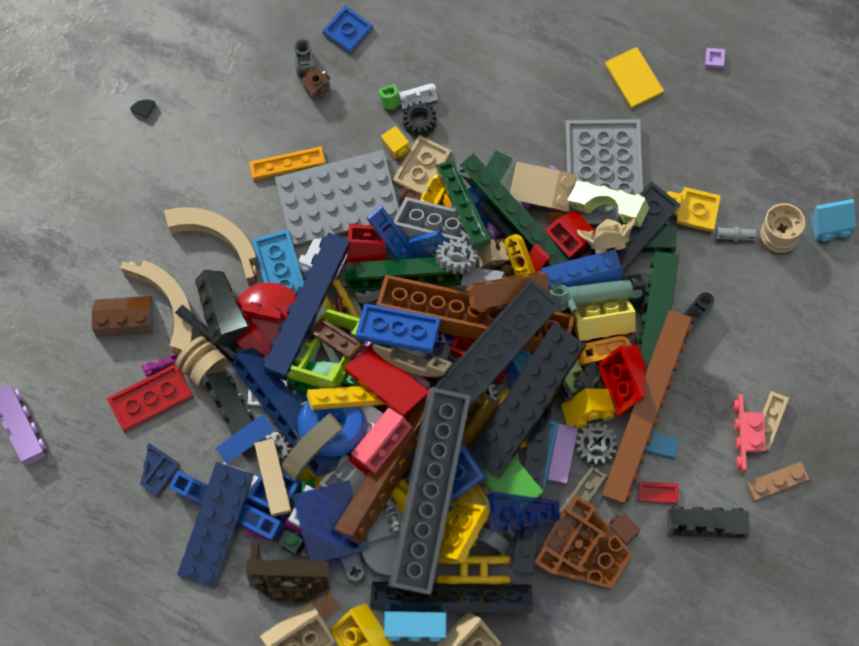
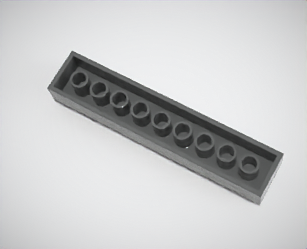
(429, 490)

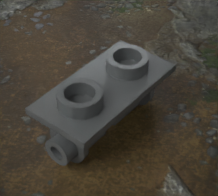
(588, 377)

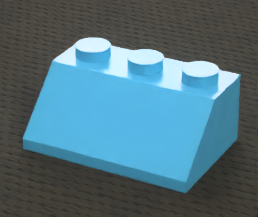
(415, 625)

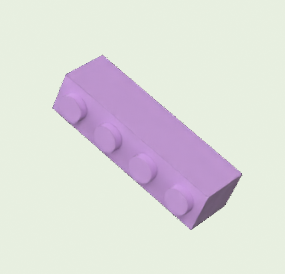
(19, 427)

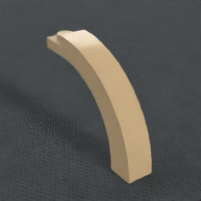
(209, 222)
(154, 275)

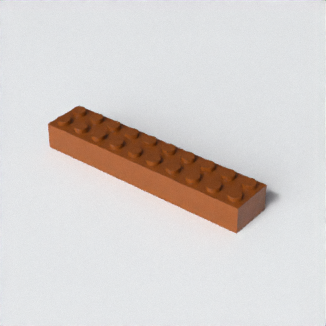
(454, 309)

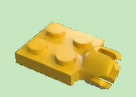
(697, 208)

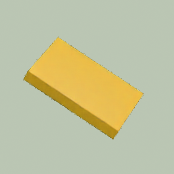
(634, 77)

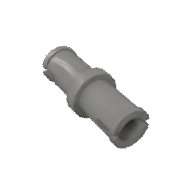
(736, 234)

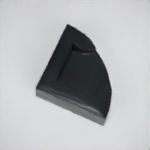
(143, 107)

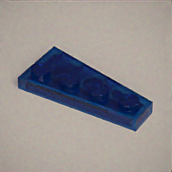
(519, 511)

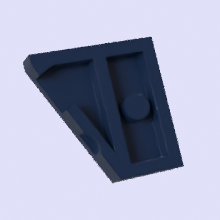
(157, 470)

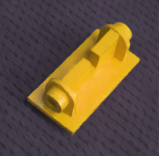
(436, 188)

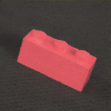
(381, 440)

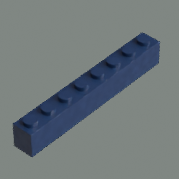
(306, 306)
(278, 403)

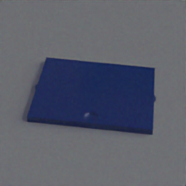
(318, 515)

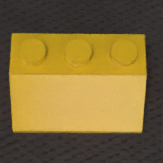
(359, 628)

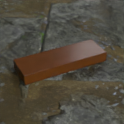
(336, 339)

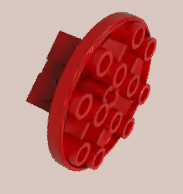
(265, 309)

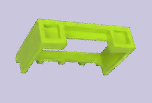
(337, 372)

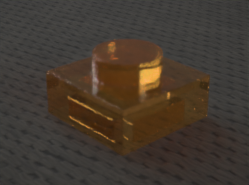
(326, 605)

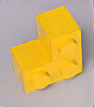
(588, 406)

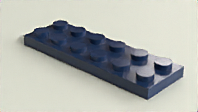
(215, 524)

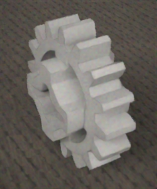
(456, 256)
(590, 437)

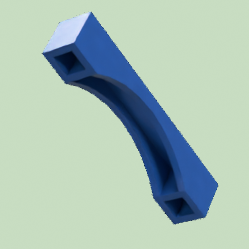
(250, 516)

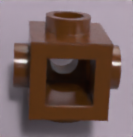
(316, 82)

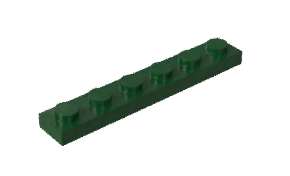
(463, 204)

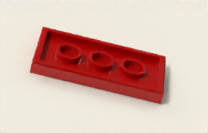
(386, 381)
(149, 398)

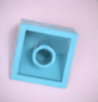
(834, 220)

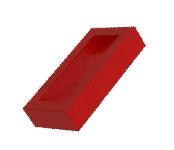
(658, 492)

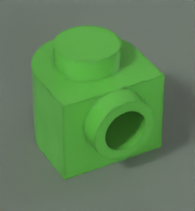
(390, 100)

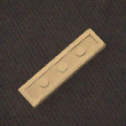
(272, 477)

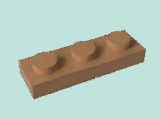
(777, 481)

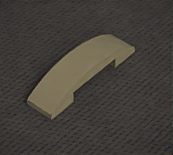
(412, 363)
(310, 445)

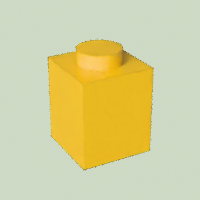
(395, 143)

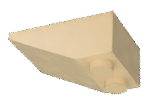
(542, 186)

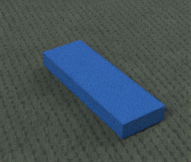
(245, 438)

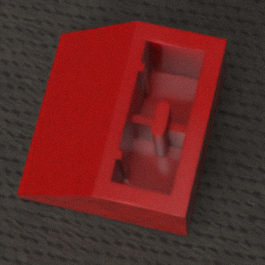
(565, 234)
(365, 244)

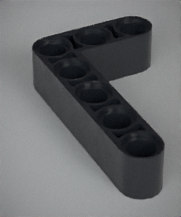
(695, 308)

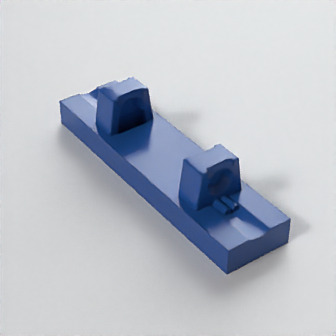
(391, 234)

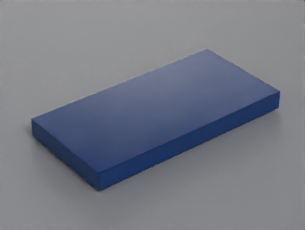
(398, 328)

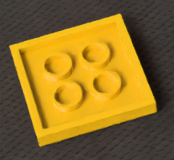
(462, 530)

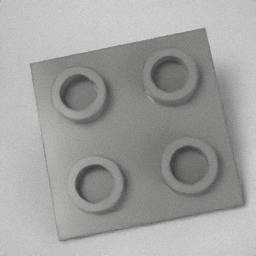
(387, 522)

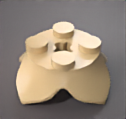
(608, 235)

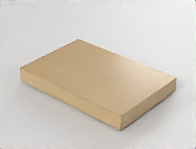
(420, 165)

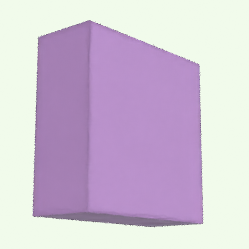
(715, 58)

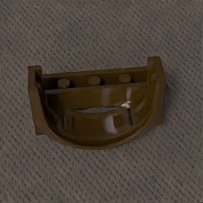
(294, 571)

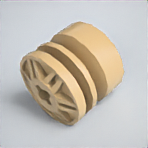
(782, 228)
(200, 359)

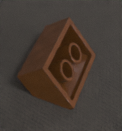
(122, 316)

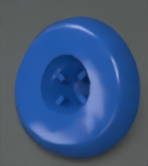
(350, 418)

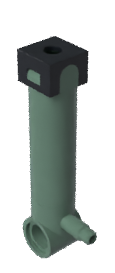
(632, 288)

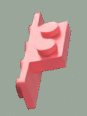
(750, 433)

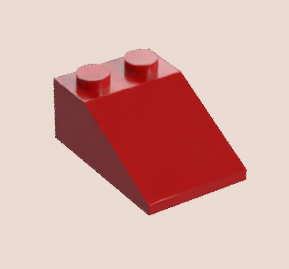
(624, 377)

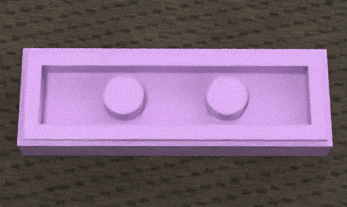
(562, 454)

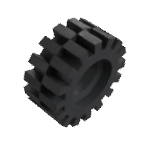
(415, 109)

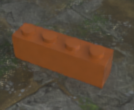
(502, 290)

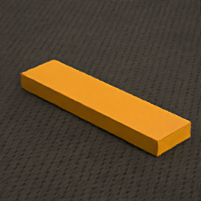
(287, 163)

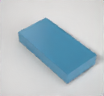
(663, 445)

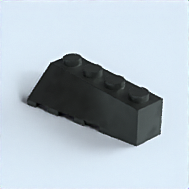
(220, 308)
(228, 401)
(708, 523)

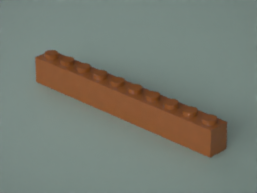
(645, 411)

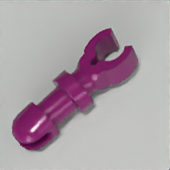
(152, 367)

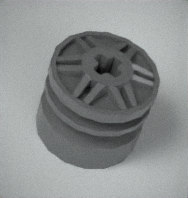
(494, 541)

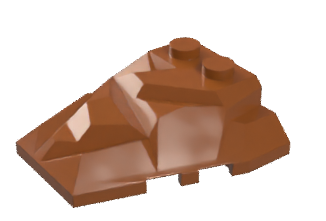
(583, 546)

